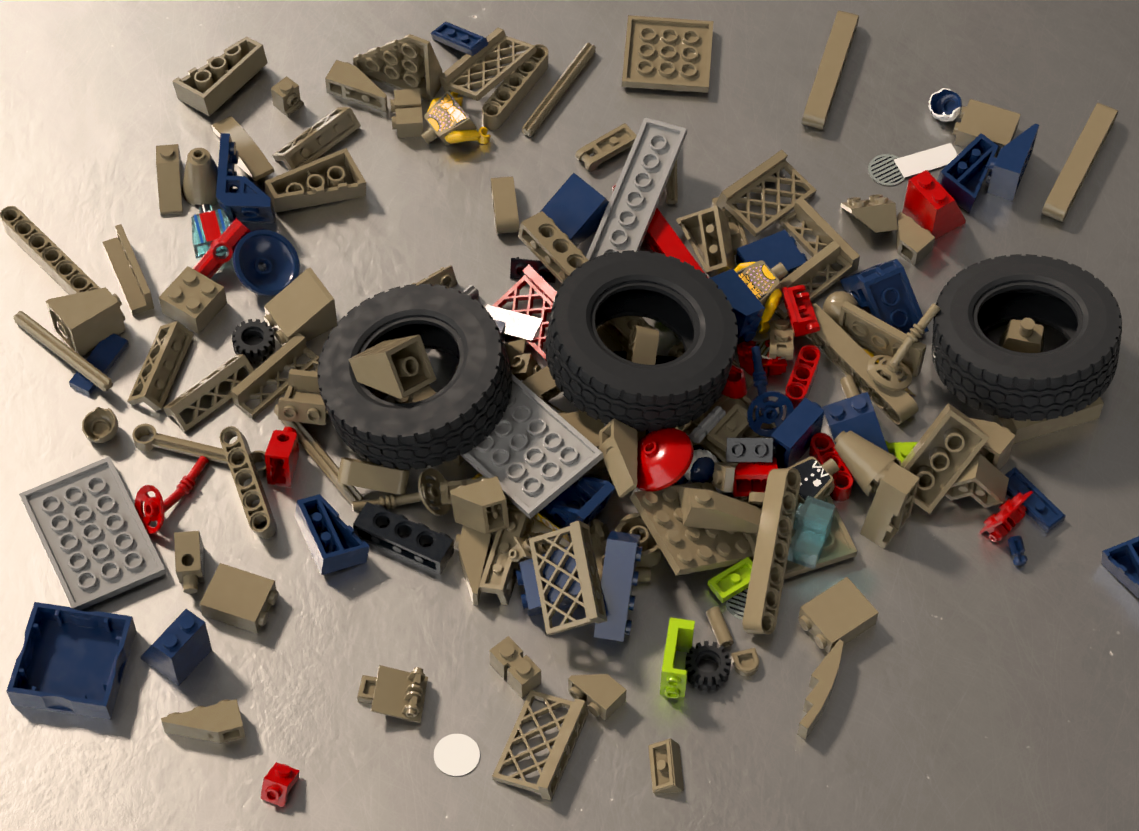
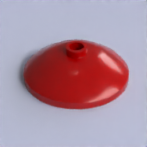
(663, 458)

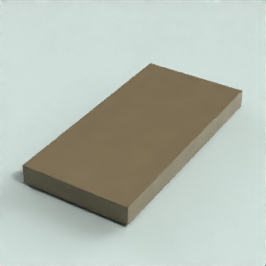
(879, 336)

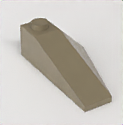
(717, 511)

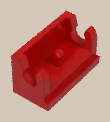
(800, 310)

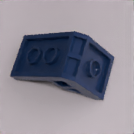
(248, 201)
(887, 294)
(579, 502)

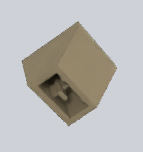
(480, 506)

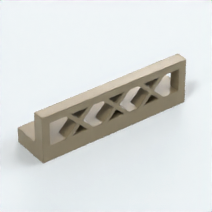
(318, 138)
(821, 230)
(815, 267)
(128, 272)
(161, 365)
(268, 371)
(203, 387)
(500, 571)

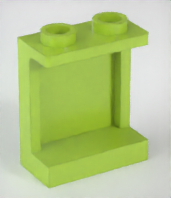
(678, 639)

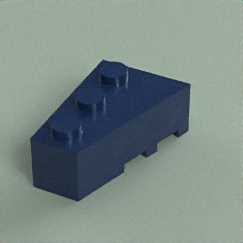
(967, 171)
(328, 537)
(1124, 563)

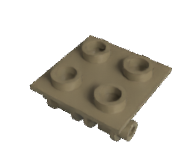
(400, 693)

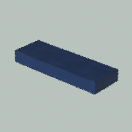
(459, 38)
(103, 359)
(1037, 504)

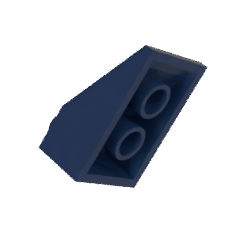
(1011, 164)
(855, 415)

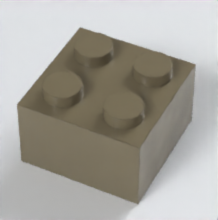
(193, 300)

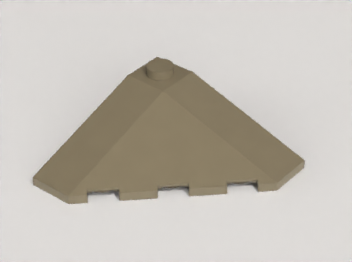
(403, 65)

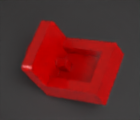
(278, 783)

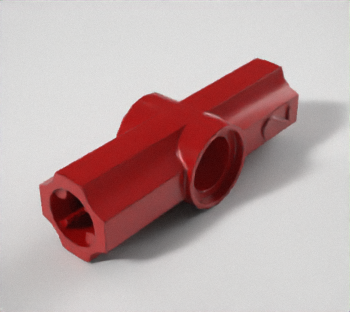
(210, 262)

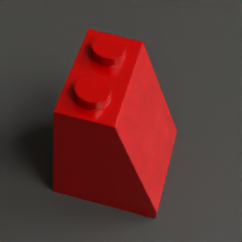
(931, 205)

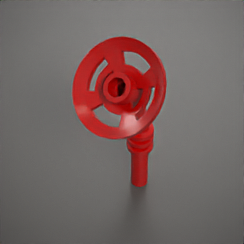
(155, 506)

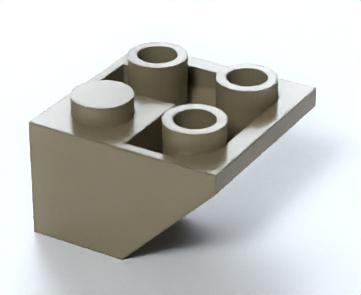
(876, 213)

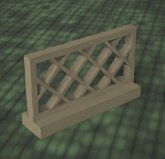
(469, 66)
(750, 183)
(587, 573)
(560, 752)

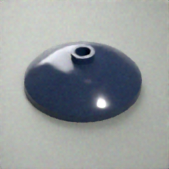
(273, 254)

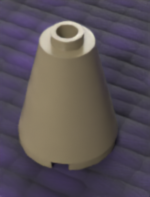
(200, 178)
(863, 459)

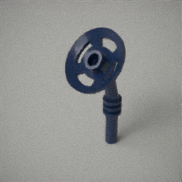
(762, 401)

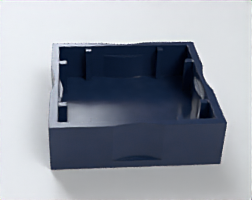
(72, 661)

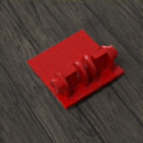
(776, 366)
(1009, 515)

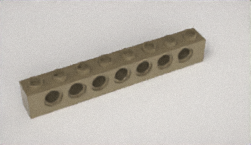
(561, 259)

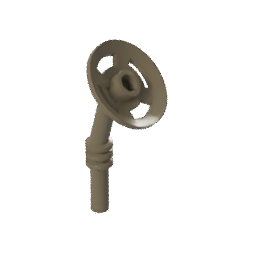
(895, 363)
(425, 495)

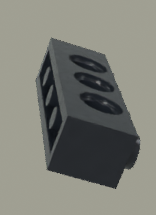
(410, 548)

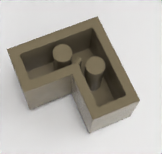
(981, 482)

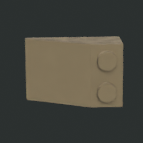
(999, 444)

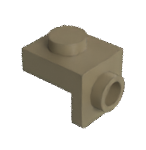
(523, 365)
(724, 476)

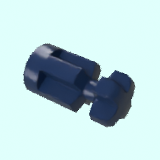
(1017, 549)

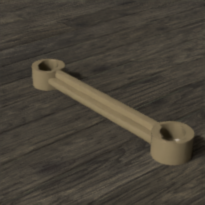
(187, 447)

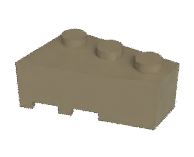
(890, 505)

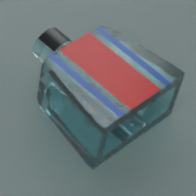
(207, 228)

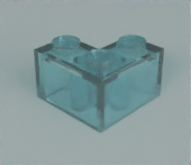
(812, 531)

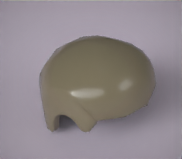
(834, 301)
(100, 425)

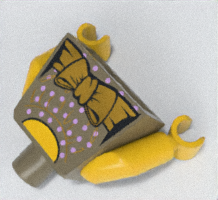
(451, 123)
(764, 285)

